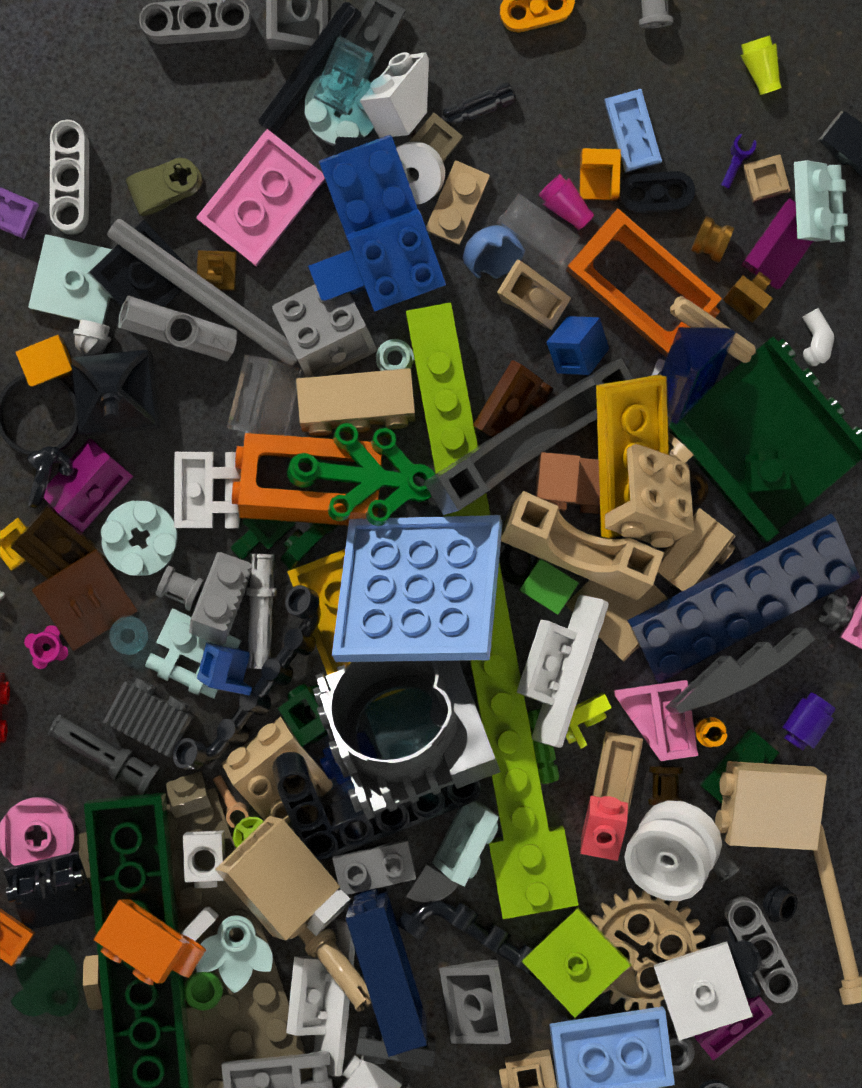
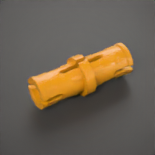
(719, 735)

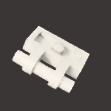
(195, 490)

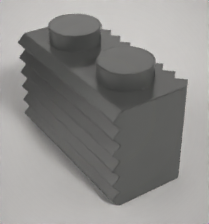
(149, 717)

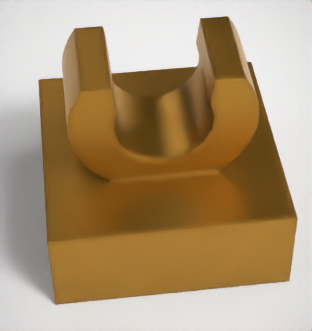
(218, 268)
(749, 296)

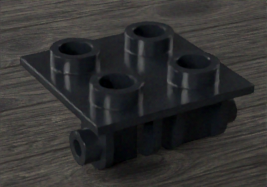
(50, 890)

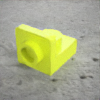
(590, 712)

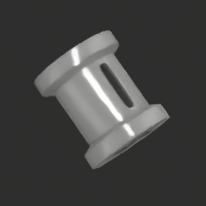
(655, 14)
(179, 587)

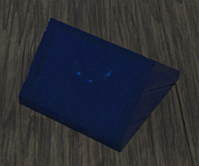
(694, 366)

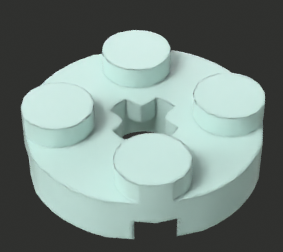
(328, 126)
(118, 532)

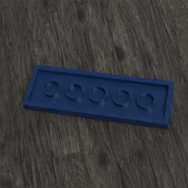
(744, 598)

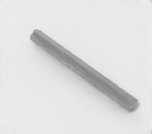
(202, 291)

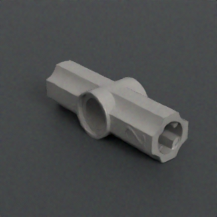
(199, 334)

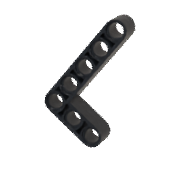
(334, 819)

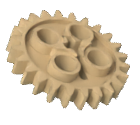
(662, 921)

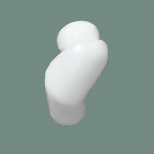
(821, 341)

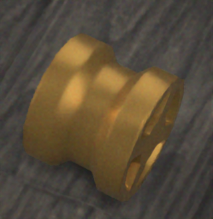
(712, 239)

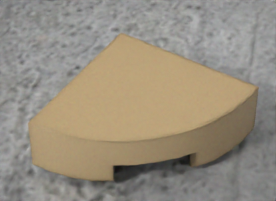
(677, 449)
(92, 983)

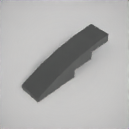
(730, 676)

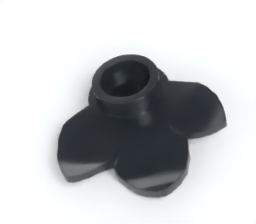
(745, 956)

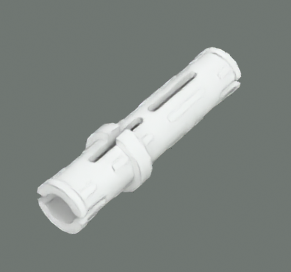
(260, 614)

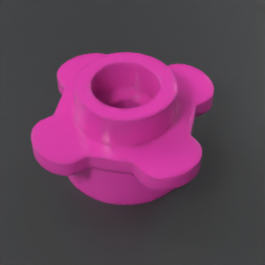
(40, 656)

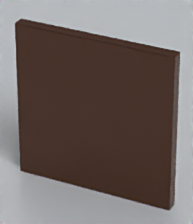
(84, 599)

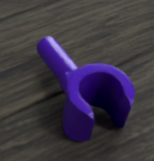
(736, 161)

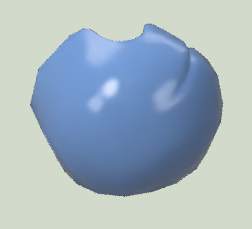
(492, 251)

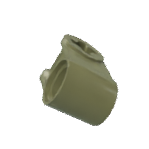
(157, 189)

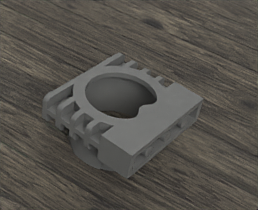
(455, 755)

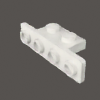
(559, 667)
(319, 1003)

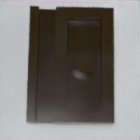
(52, 543)

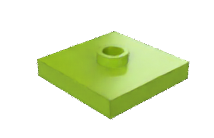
(576, 962)

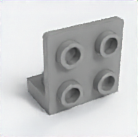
(324, 333)

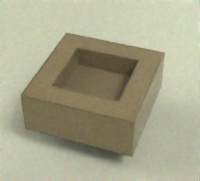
(438, 135)
(188, 794)

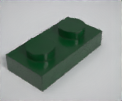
(748, 748)

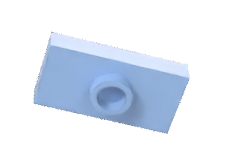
(633, 131)

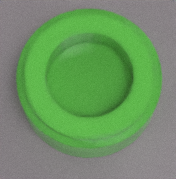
(203, 990)

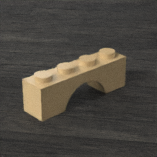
(614, 563)

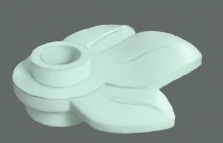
(234, 957)

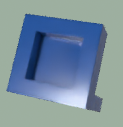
(337, 276)
(578, 345)
(224, 668)

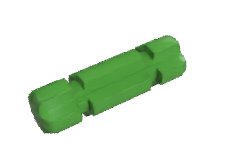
(544, 754)

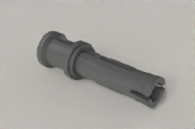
(64, 729)

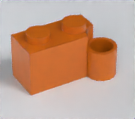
(147, 944)

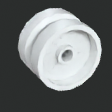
(673, 850)

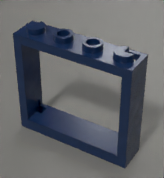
(387, 971)

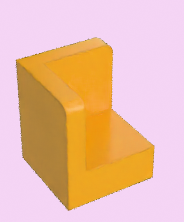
(600, 174)
(45, 360)

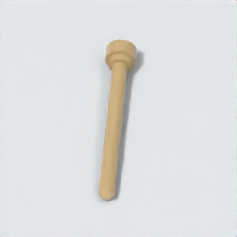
(852, 983)

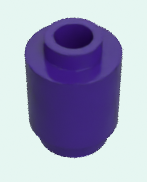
(808, 722)

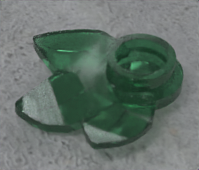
(41, 980)

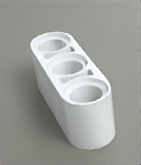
(60, 161)

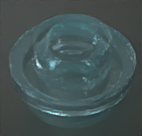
(137, 626)

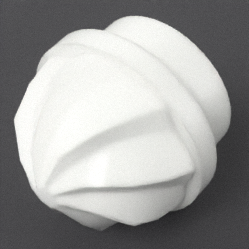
(91, 338)

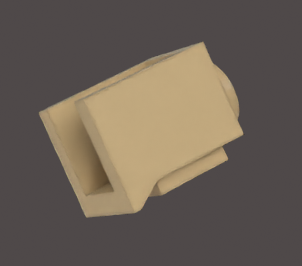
(540, 1060)

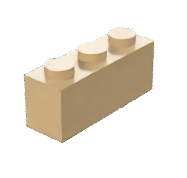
(356, 400)

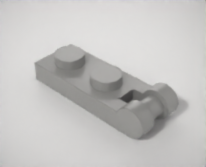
(278, 1072)

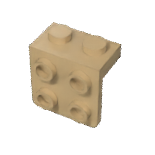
(659, 499)
(252, 770)

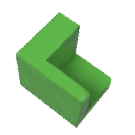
(548, 586)

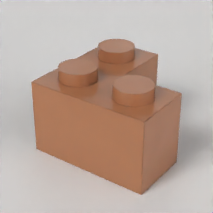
(568, 480)

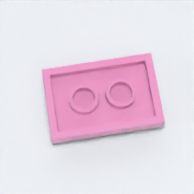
(261, 197)

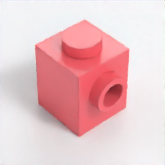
(604, 827)

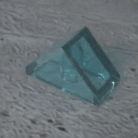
(344, 75)

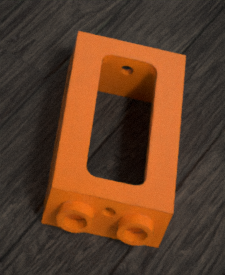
(658, 259)
(291, 504)

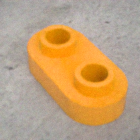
(537, 14)

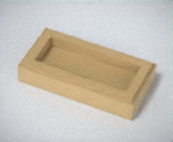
(618, 766)

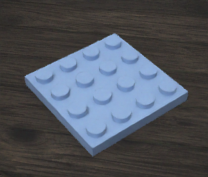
(418, 589)

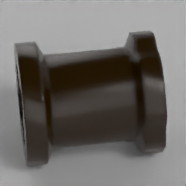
(665, 784)

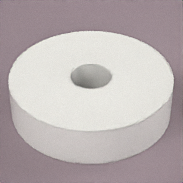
(429, 167)

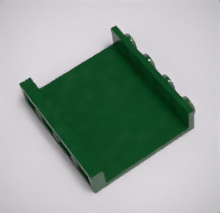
(769, 409)

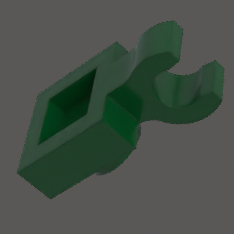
(260, 531)
(301, 543)

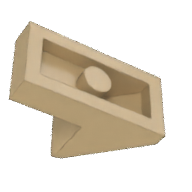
(533, 295)

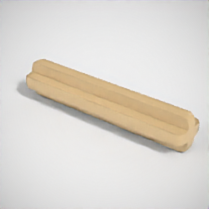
(698, 318)

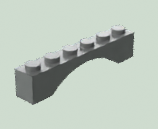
(522, 441)

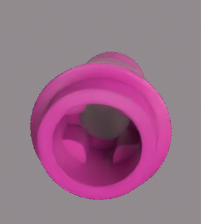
(565, 201)

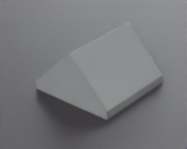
(294, 23)
(475, 1003)

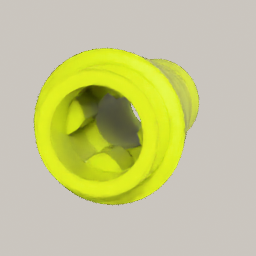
(762, 63)

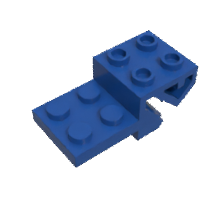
(382, 223)

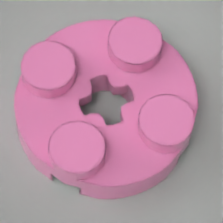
(21, 819)

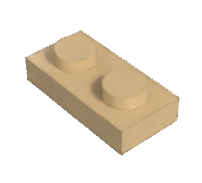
(457, 203)

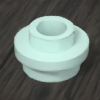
(391, 346)

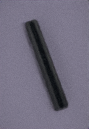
(308, 68)

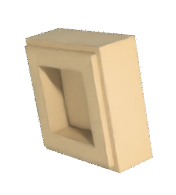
(766, 178)

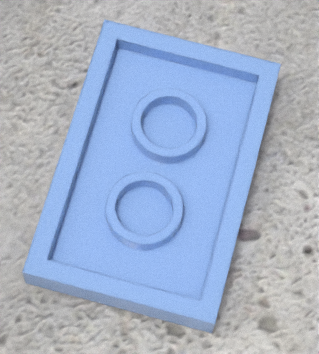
(613, 1051)

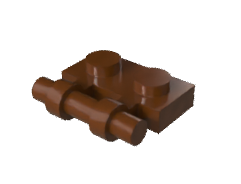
(512, 399)

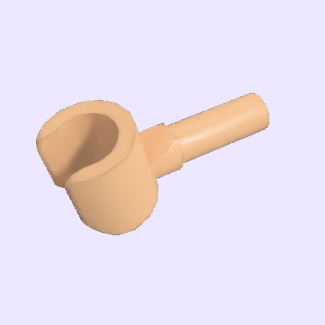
(229, 801)

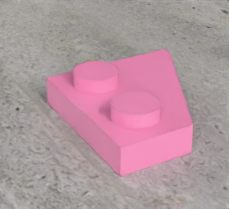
(666, 733)

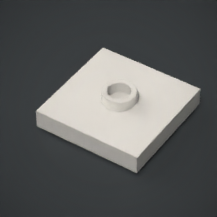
(703, 990)

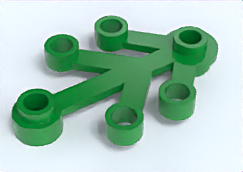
(369, 475)

